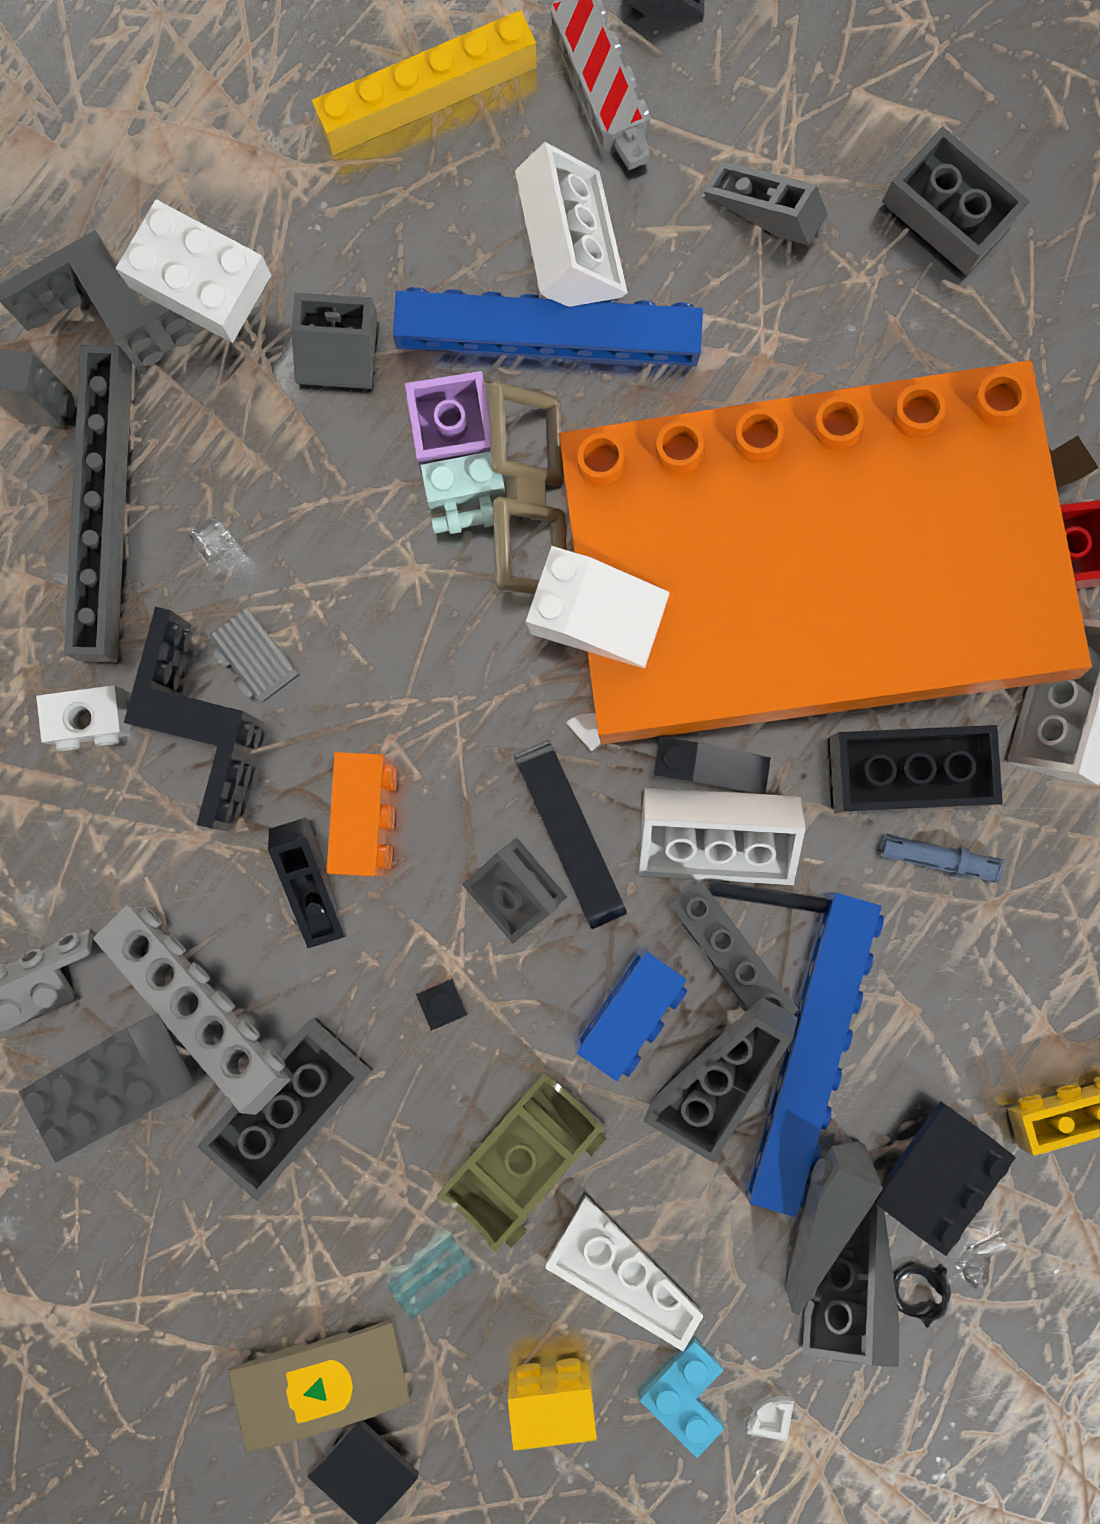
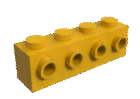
(1057, 1120)

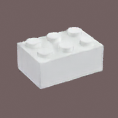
(194, 270)

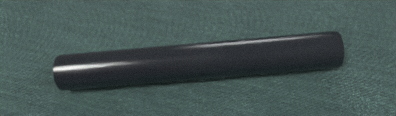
(767, 896)

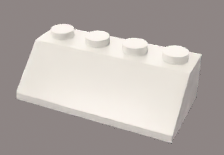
(569, 229)
(1062, 723)
(720, 836)

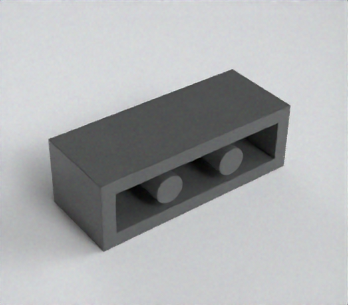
(33, 391)

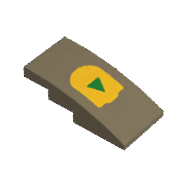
(318, 1386)

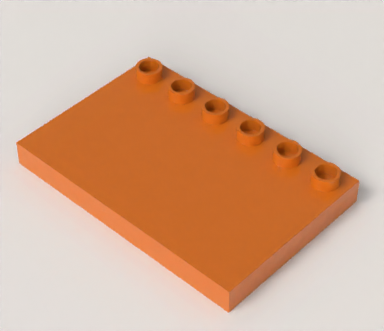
(831, 551)

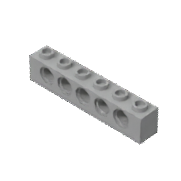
(123, 942)

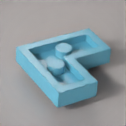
(675, 1400)

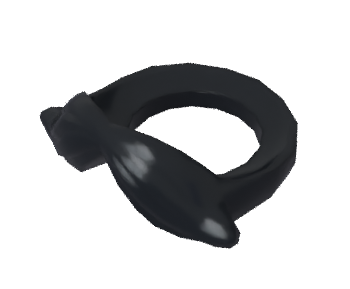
(938, 1280)

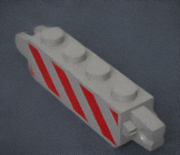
(601, 78)

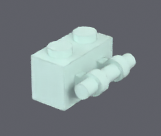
(462, 484)

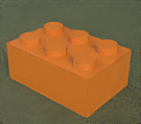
(361, 814)

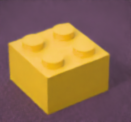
(551, 1404)

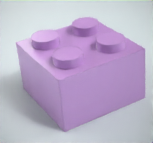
(449, 417)

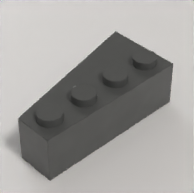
(719, 1086)

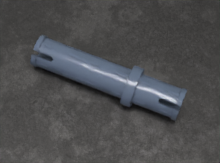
(956, 861)

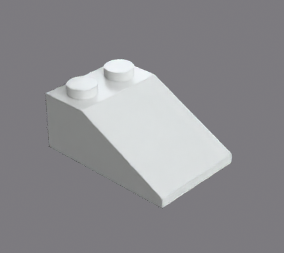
(596, 608)

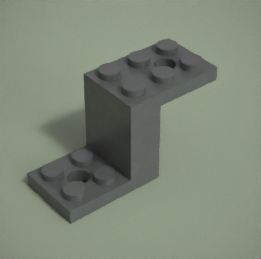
(89, 270)

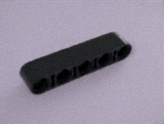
(570, 834)

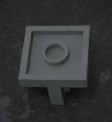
(514, 890)

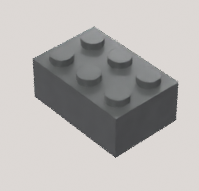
(954, 200)

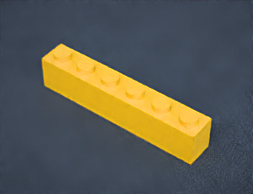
(426, 82)

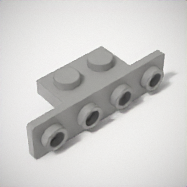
(36, 982)

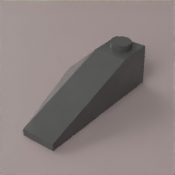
(836, 1203)
(856, 1302)

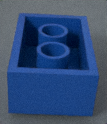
(631, 1015)

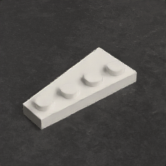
(616, 1272)

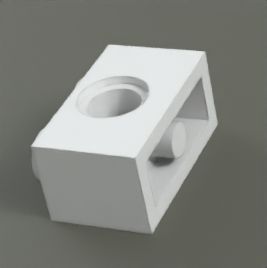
(60, 715)

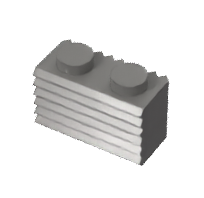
(252, 655)

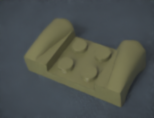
(523, 1161)

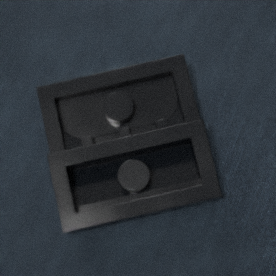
(363, 1474)

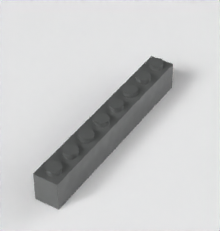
(98, 504)

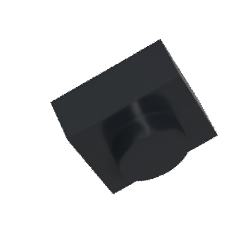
(442, 1004)

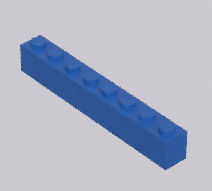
(547, 328)
(813, 1056)

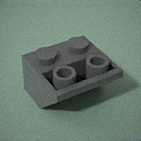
(333, 340)

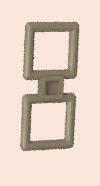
(523, 481)

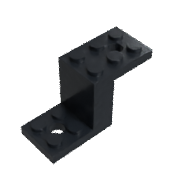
(192, 720)

